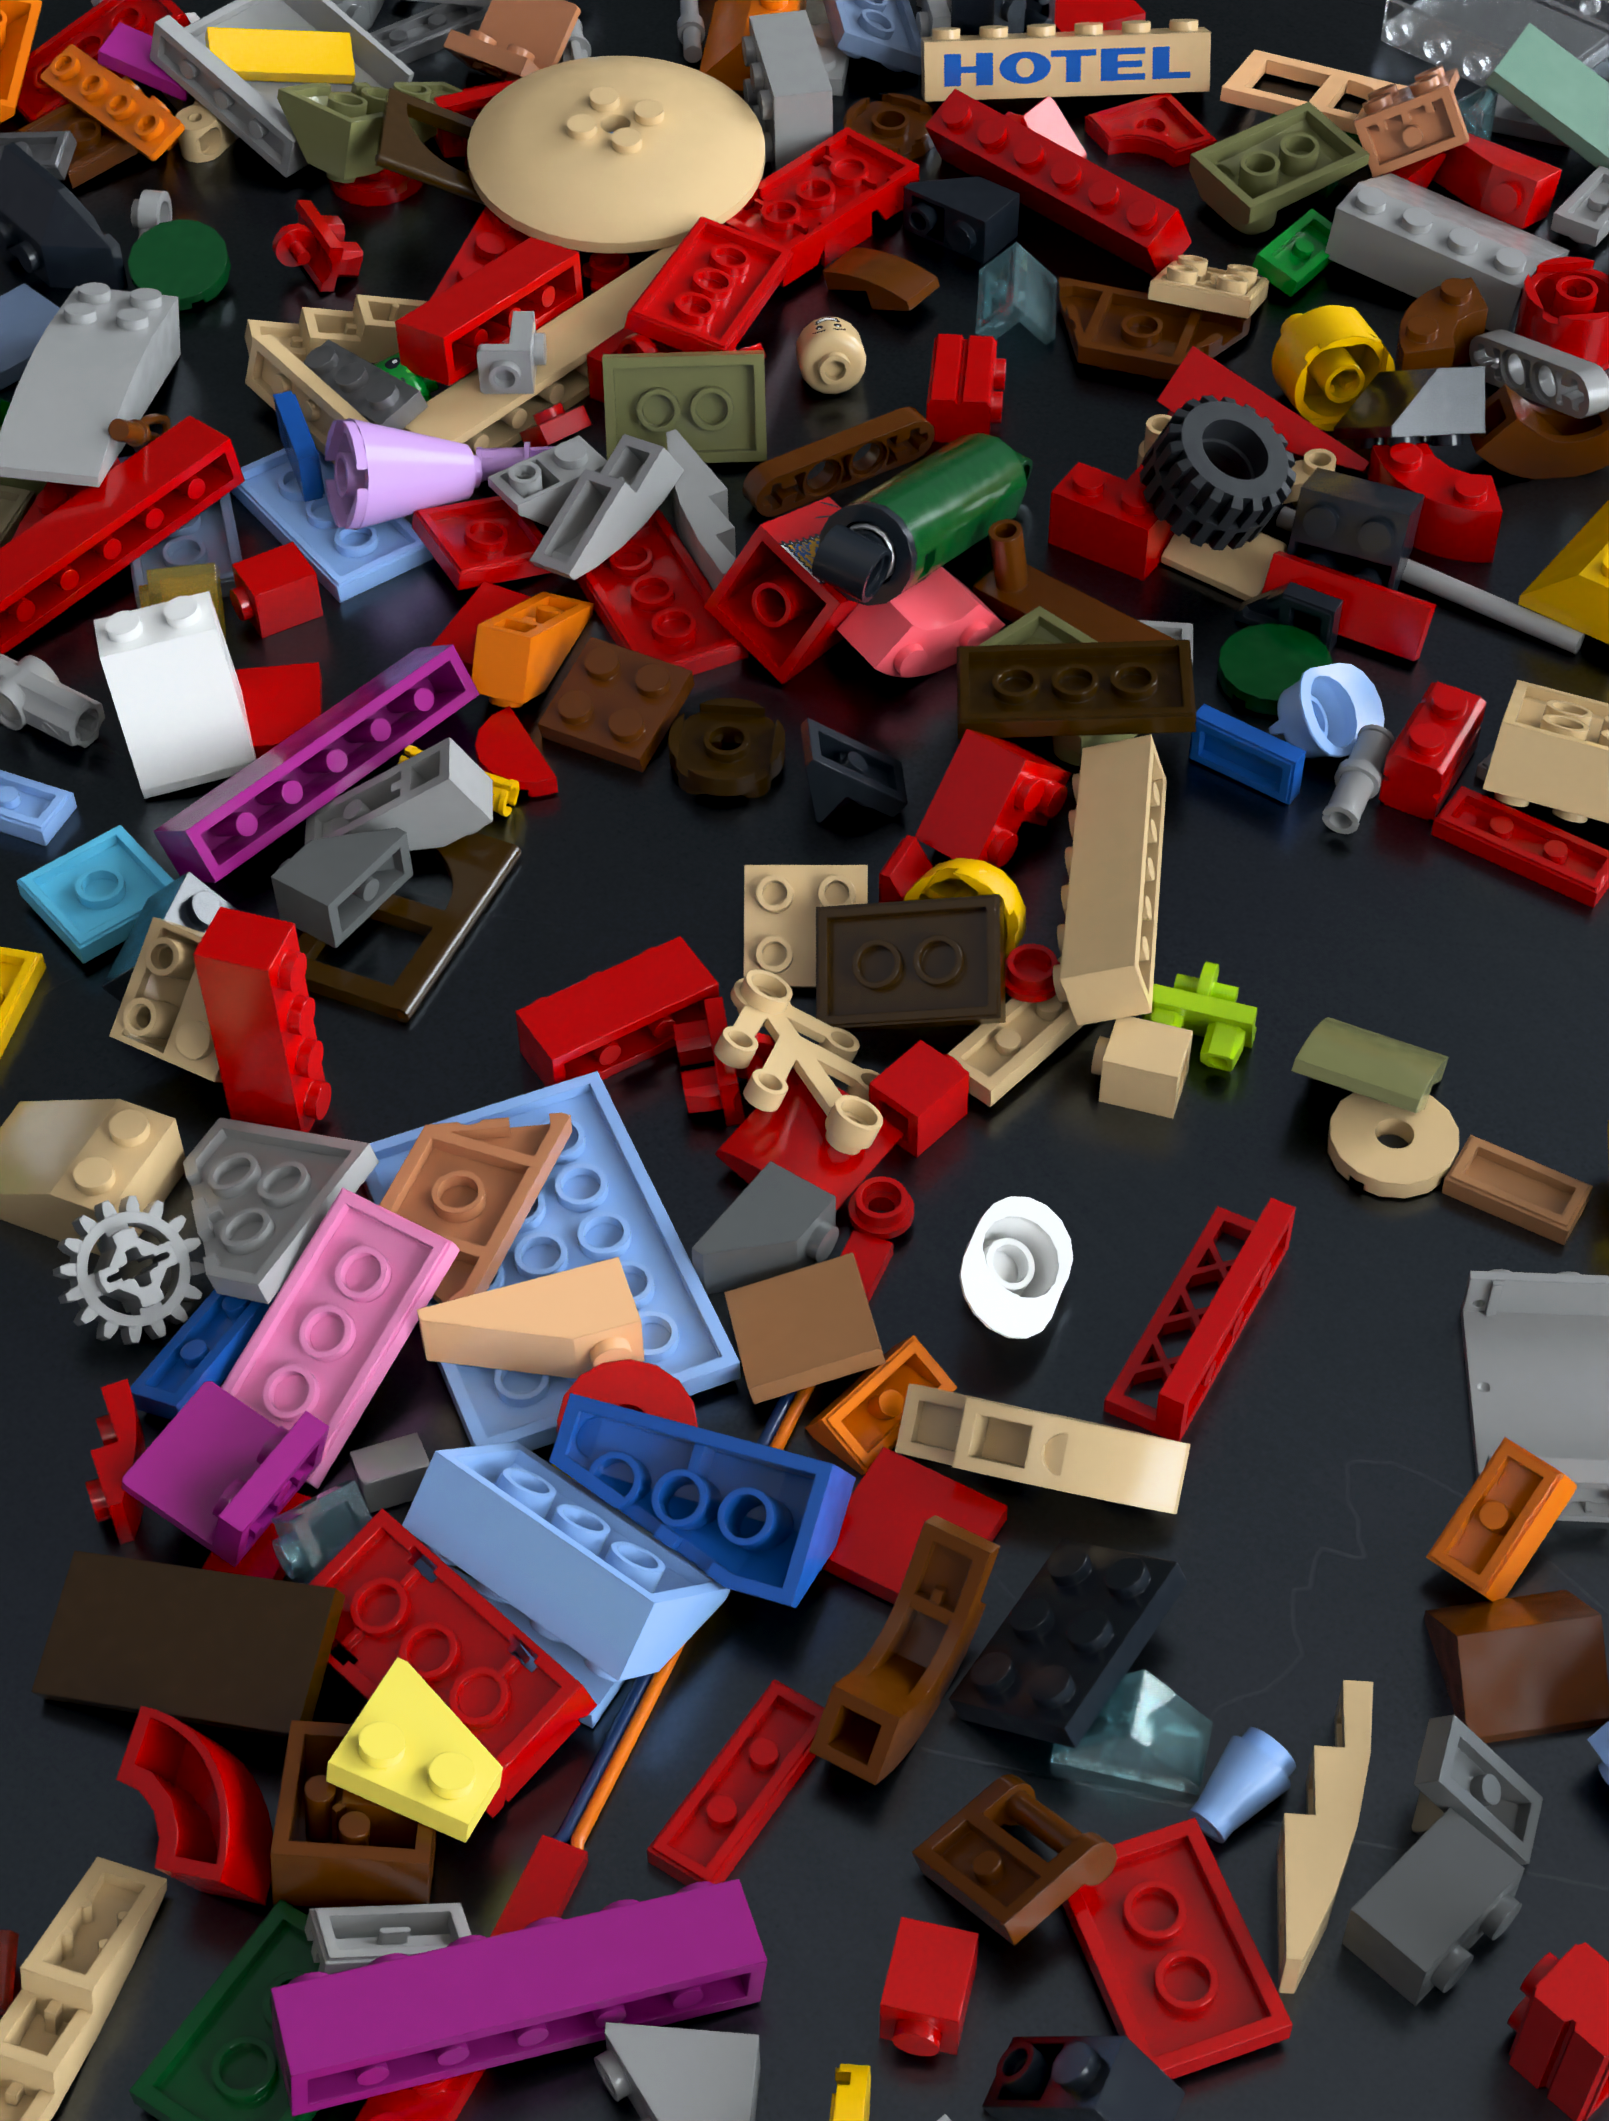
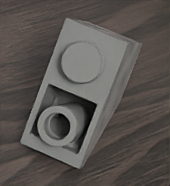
(543, 482)

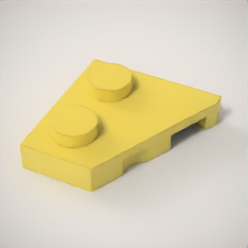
(416, 1757)

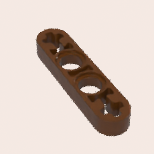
(783, 482)

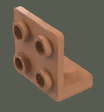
(516, 37)
(1412, 121)

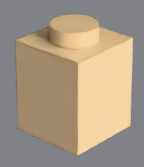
(1143, 1065)

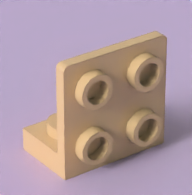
(782, 914)

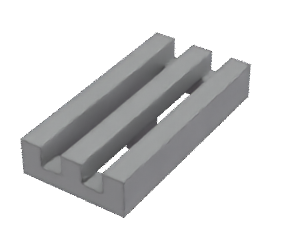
(358, 1935)

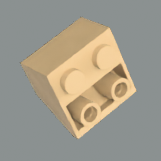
(165, 1002)

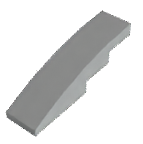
(701, 512)

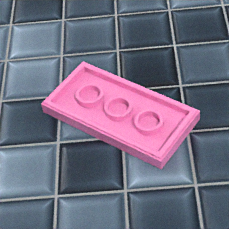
(340, 1320)

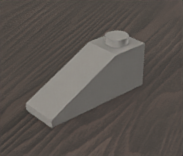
(429, 796)

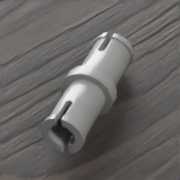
(1358, 779)

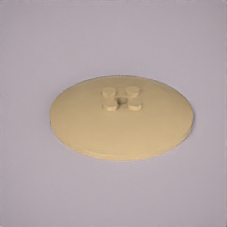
(675, 153)

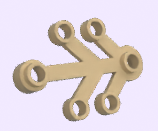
(765, 1002)

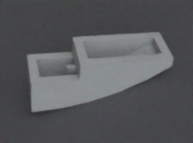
(607, 508)

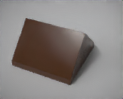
(1523, 1664)

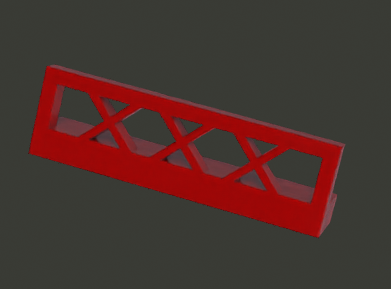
(1212, 1327)

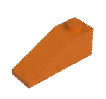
(526, 646)

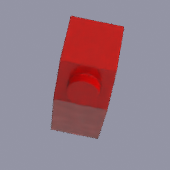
(1499, 181)

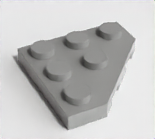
(263, 1199)

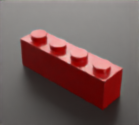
(444, 333)
(262, 1020)

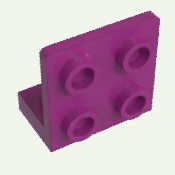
(225, 1470)

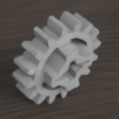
(122, 1245)

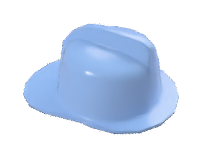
(1328, 710)

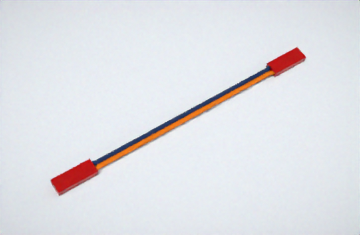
(557, 1866)

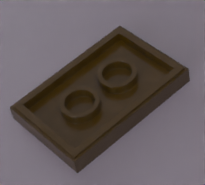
(911, 963)

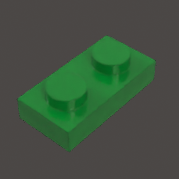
(1296, 253)

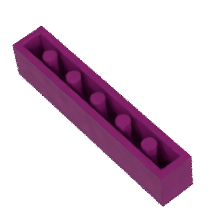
(316, 763)
(514, 1994)

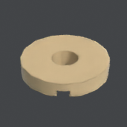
(1387, 1170)

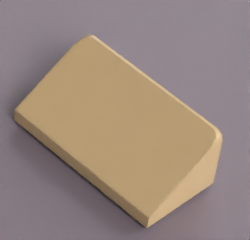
(1231, 570)

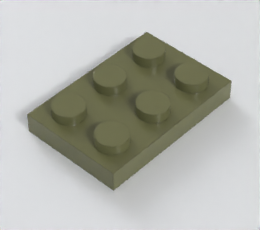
(705, 396)

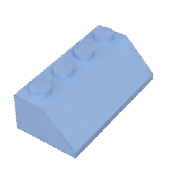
(561, 1558)

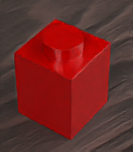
(276, 590)
(921, 1096)
(928, 1987)

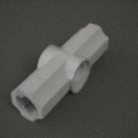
(36, 697)

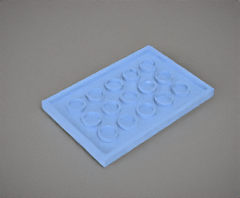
(587, 1212)

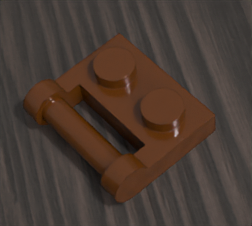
(999, 1874)

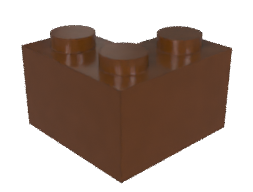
(338, 1845)

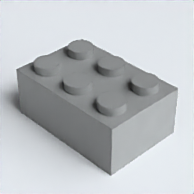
(787, 85)

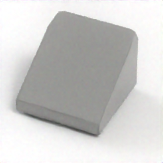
(390, 1471)

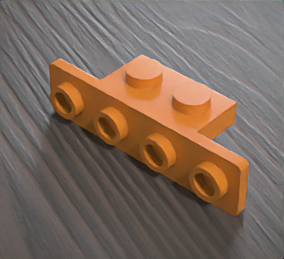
(114, 102)

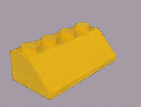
(1577, 582)

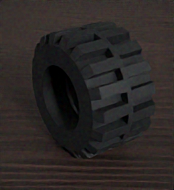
(1217, 472)

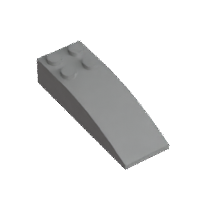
(91, 366)

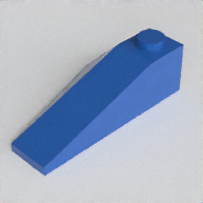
(726, 1504)

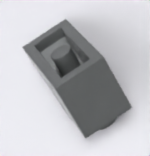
(341, 881)
(767, 1232)

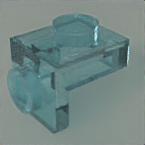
(319, 1530)

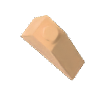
(540, 1325)

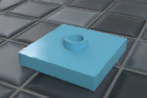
(94, 892)

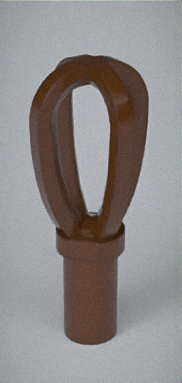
(137, 432)

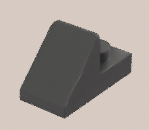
(1478, 1785)

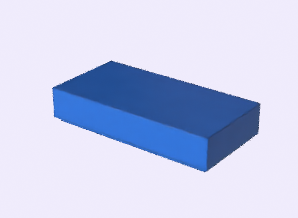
(299, 446)
(1247, 754)

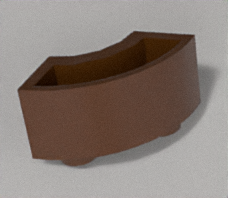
(1441, 326)

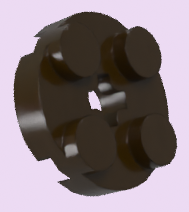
(707, 769)

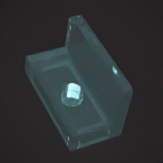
(1015, 291)

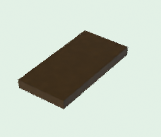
(1076, 689)
(189, 1643)

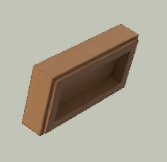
(1517, 1189)

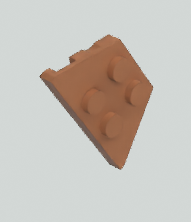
(476, 1190)

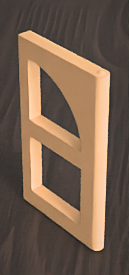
(1332, 85)

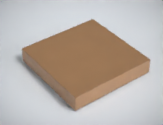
(804, 1328)

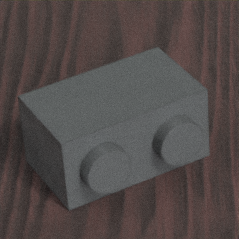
(1435, 1908)

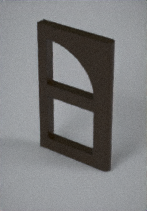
(405, 154)
(477, 870)

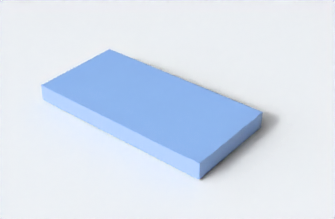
(341, 557)

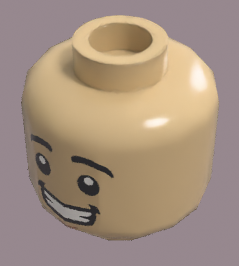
(830, 355)

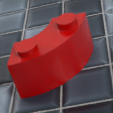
(1458, 510)
(204, 1808)

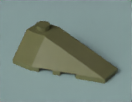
(343, 128)

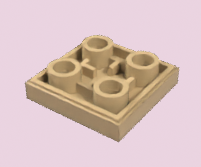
(1216, 290)

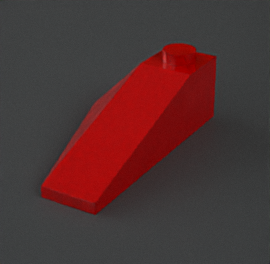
(1204, 376)

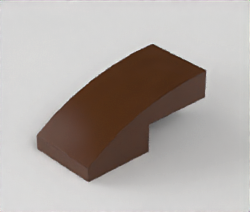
(886, 278)

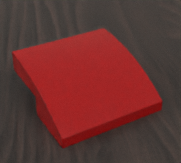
(797, 1142)

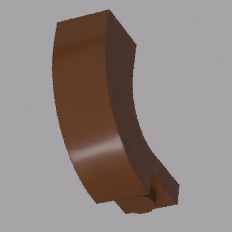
(1540, 440)
(899, 1684)

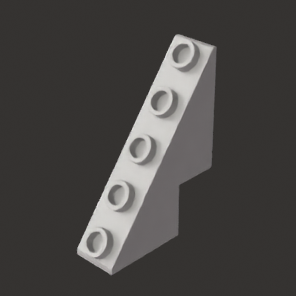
(682, 2072)

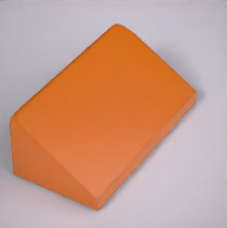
(872, 1407)
(1502, 1521)

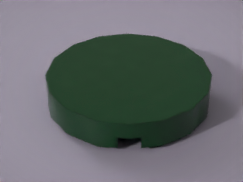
(181, 261)
(1266, 661)

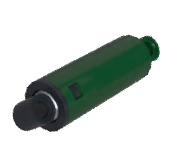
(920, 518)

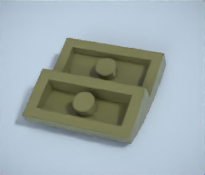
(1370, 1064)

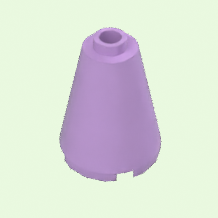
(393, 472)

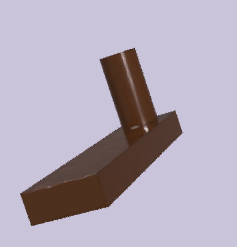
(1018, 588)

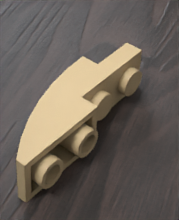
(1043, 1449)

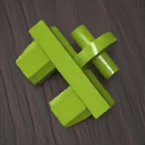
(1209, 1012)

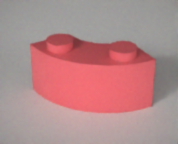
(920, 627)

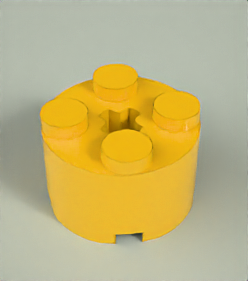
(1327, 362)

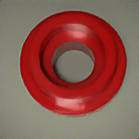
(881, 1195)

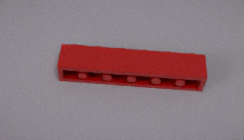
(1059, 183)
(111, 525)

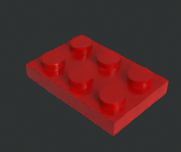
(1176, 1954)

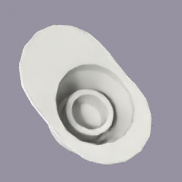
(1016, 1267)

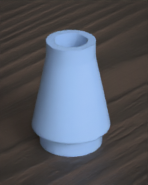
(1244, 1782)

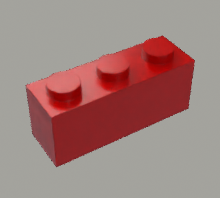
(615, 1014)

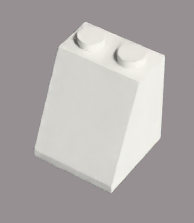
(175, 693)

